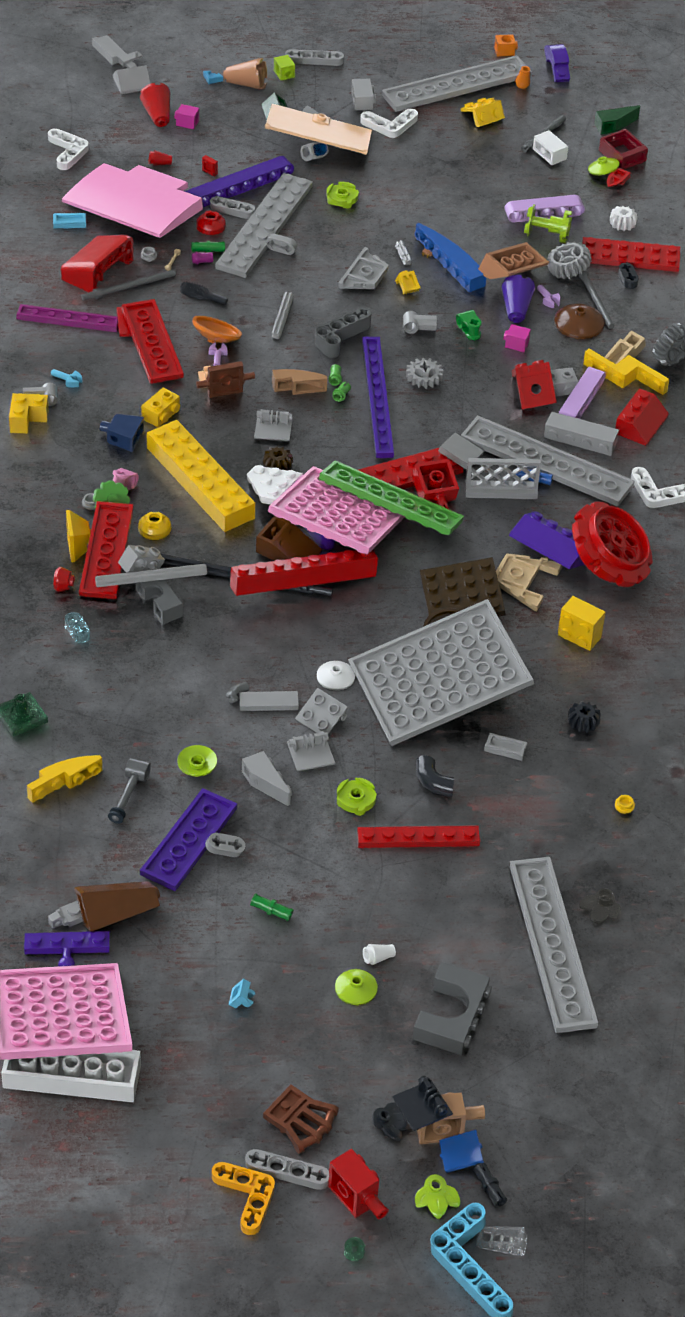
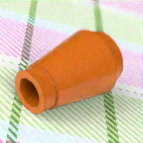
(523, 78)

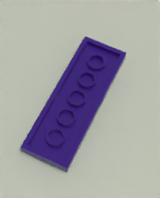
(187, 839)

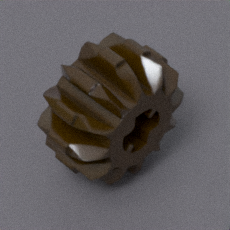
(278, 458)

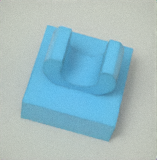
(241, 993)

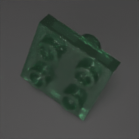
(22, 714)

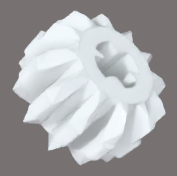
(623, 218)

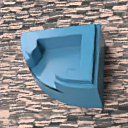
(212, 77)

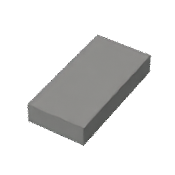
(505, 746)

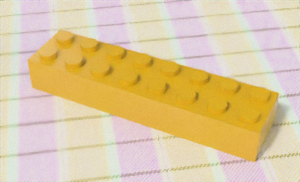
(201, 475)

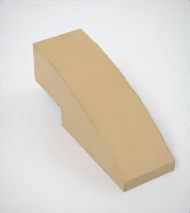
(630, 345)

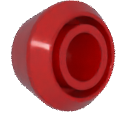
(63, 579)

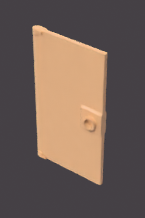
(318, 128)

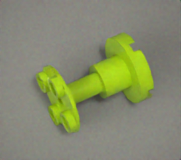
(554, 224)

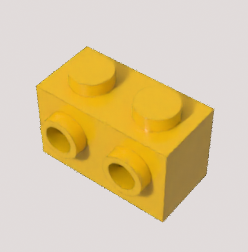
(160, 407)

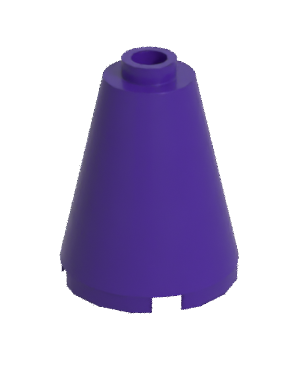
(517, 296)

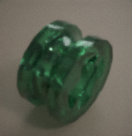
(354, 1256)

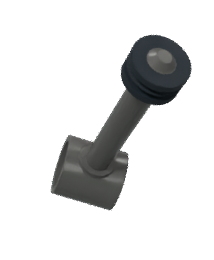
(137, 771)

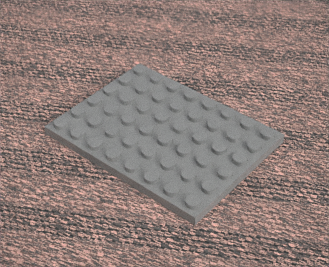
(440, 672)

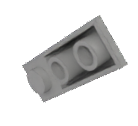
(263, 776)

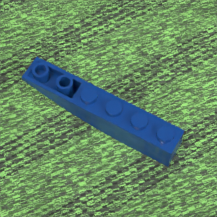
(452, 258)

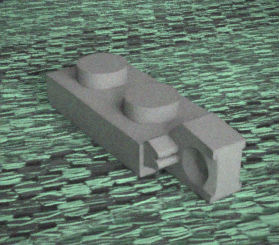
(66, 915)

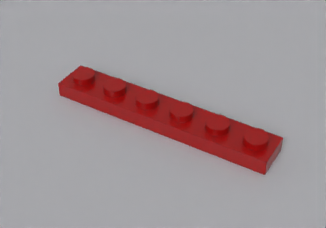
(418, 836)

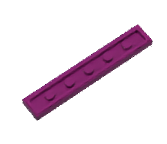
(67, 318)

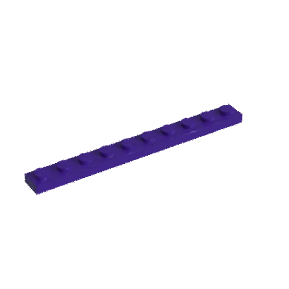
(378, 397)

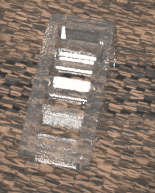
(510, 1246)

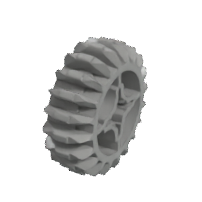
(569, 260)

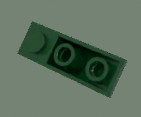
(615, 119)

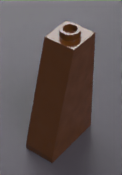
(114, 902)

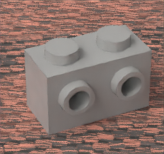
(363, 94)
(563, 381)

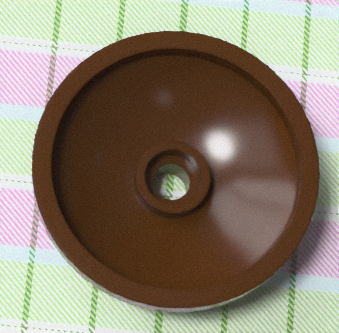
(579, 321)

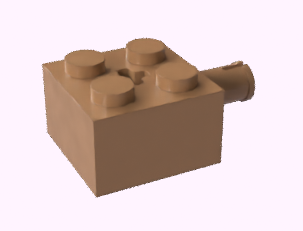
(453, 1124)

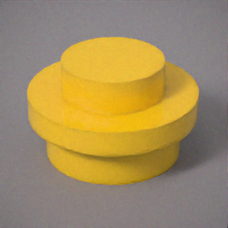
(624, 804)

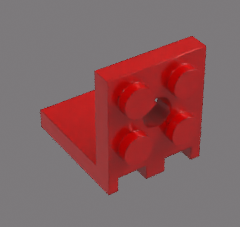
(539, 374)

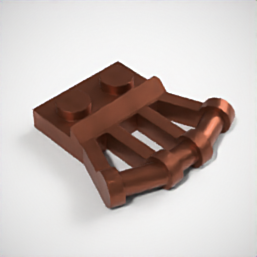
(291, 1107)

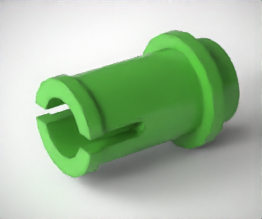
(335, 376)
(340, 393)

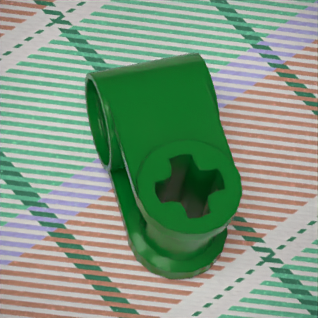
(469, 324)

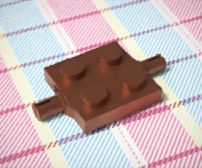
(225, 379)

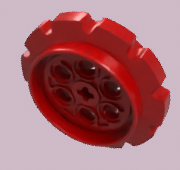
(612, 544)

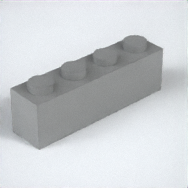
(581, 433)

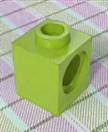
(284, 67)

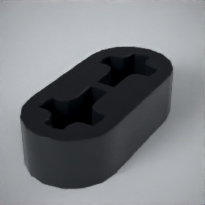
(628, 275)

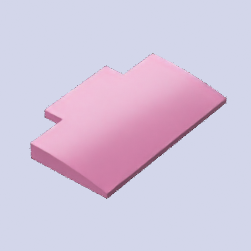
(135, 198)

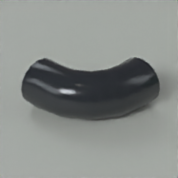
(431, 778)

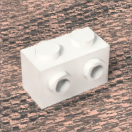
(550, 147)

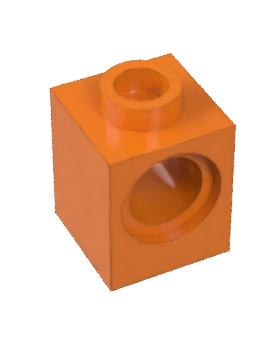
(505, 45)

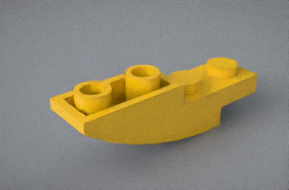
(68, 772)

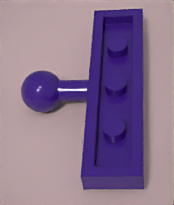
(67, 943)

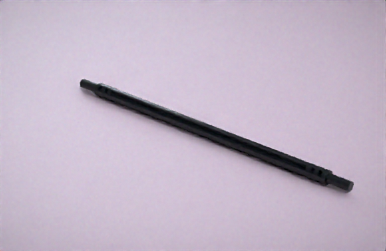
(225, 571)

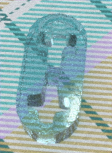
(73, 628)

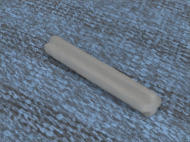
(282, 315)

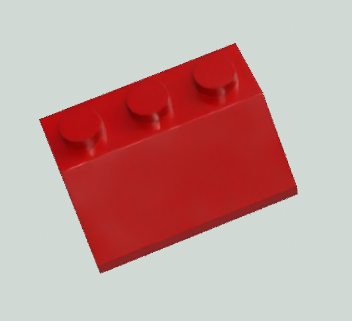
(641, 417)

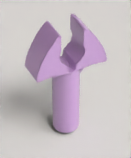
(549, 298)
(217, 353)

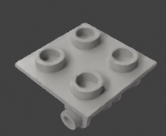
(273, 426)
(321, 712)
(310, 751)

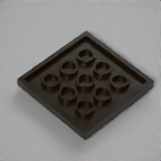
(462, 586)

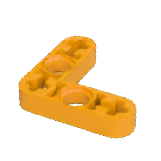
(253, 1187)

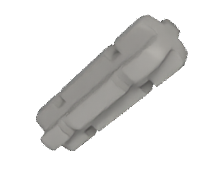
(403, 252)

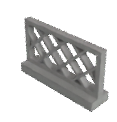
(502, 488)

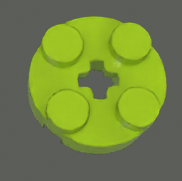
(342, 194)
(360, 804)

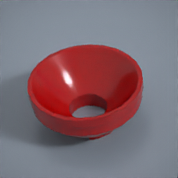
(210, 226)

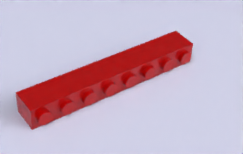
(302, 572)

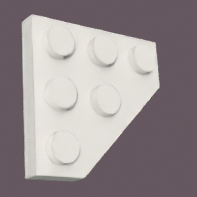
(271, 482)

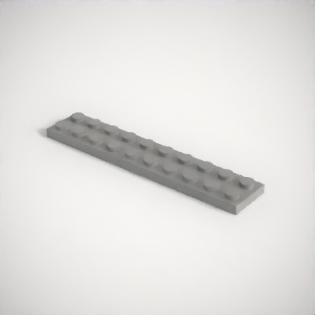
(453, 83)
(266, 220)
(564, 466)
(553, 945)

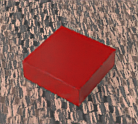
(209, 165)

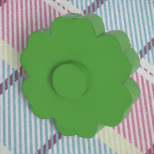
(111, 492)

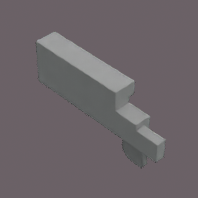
(114, 53)

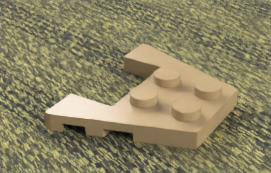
(517, 574)

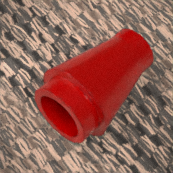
(158, 158)

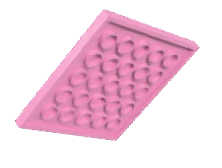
(334, 513)
(62, 1012)

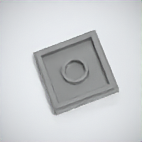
(459, 450)

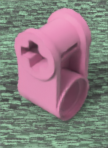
(126, 477)

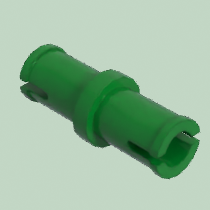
(208, 246)
(271, 907)

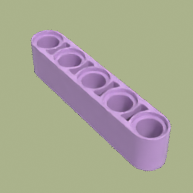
(545, 207)
(583, 393)

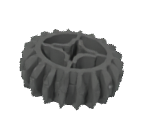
(670, 345)

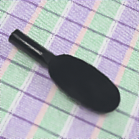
(200, 292)

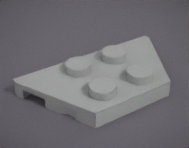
(364, 272)

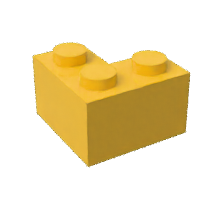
(27, 409)

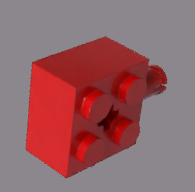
(436, 482)
(356, 1185)

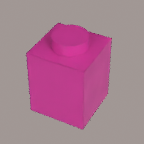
(187, 116)
(517, 338)

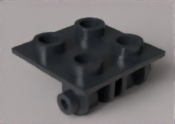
(422, 1104)

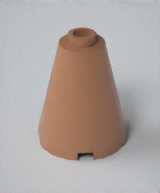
(247, 74)

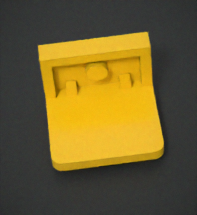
(485, 111)

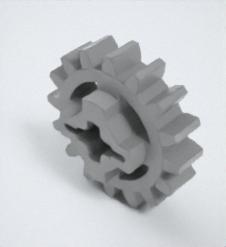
(424, 373)

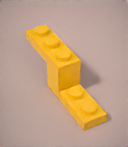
(627, 371)

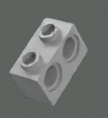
(140, 558)

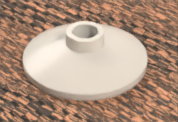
(335, 675)

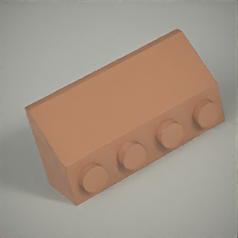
(511, 261)

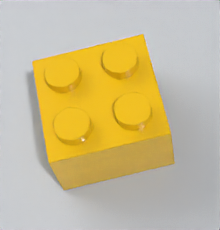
(581, 623)

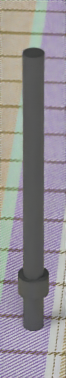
(584, 276)
(98, 293)

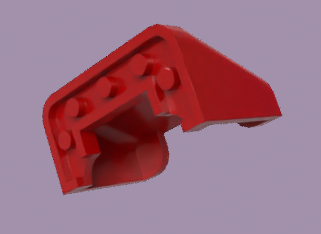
(95, 258)

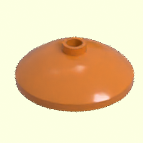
(216, 330)

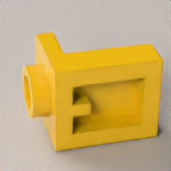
(408, 281)

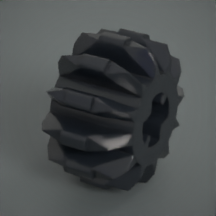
(584, 716)

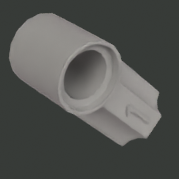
(413, 322)
(47, 389)

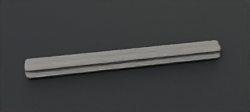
(151, 575)

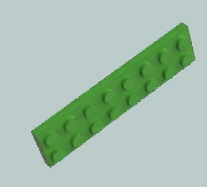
(391, 497)

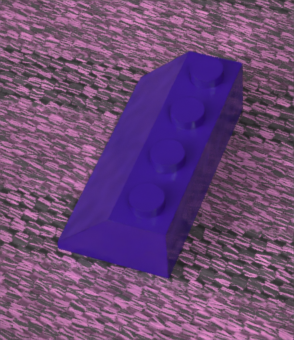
(547, 539)

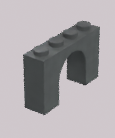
(454, 1033)

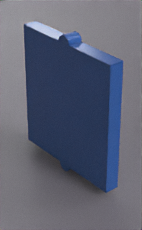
(461, 1151)

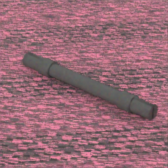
(555, 124)

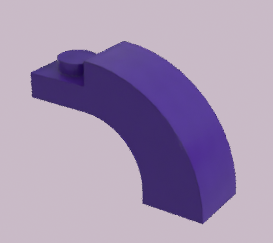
(559, 60)

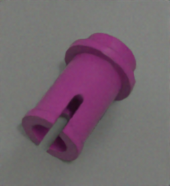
(202, 257)

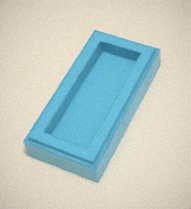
(69, 220)

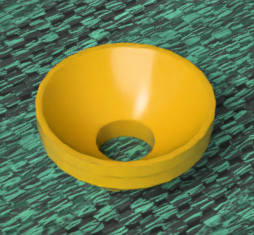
(154, 530)

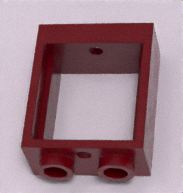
(636, 155)

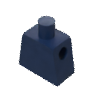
(123, 430)

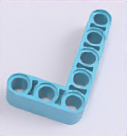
(468, 1265)

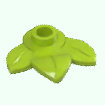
(437, 1198)

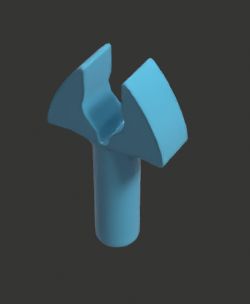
(72, 380)

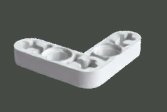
(388, 127)
(76, 146)
(656, 497)

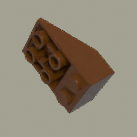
(284, 541)

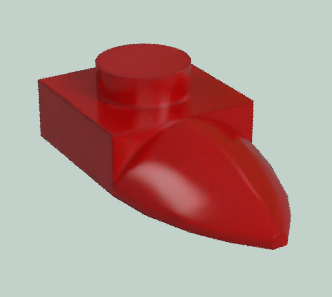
(617, 177)

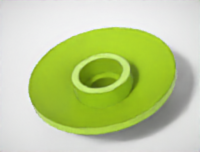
(603, 166)
(197, 760)
(356, 993)

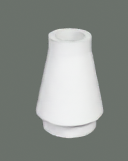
(376, 953)

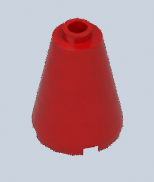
(157, 103)

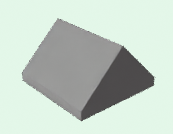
(131, 79)

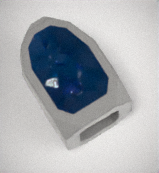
(313, 151)

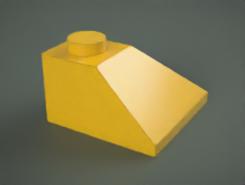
(77, 534)

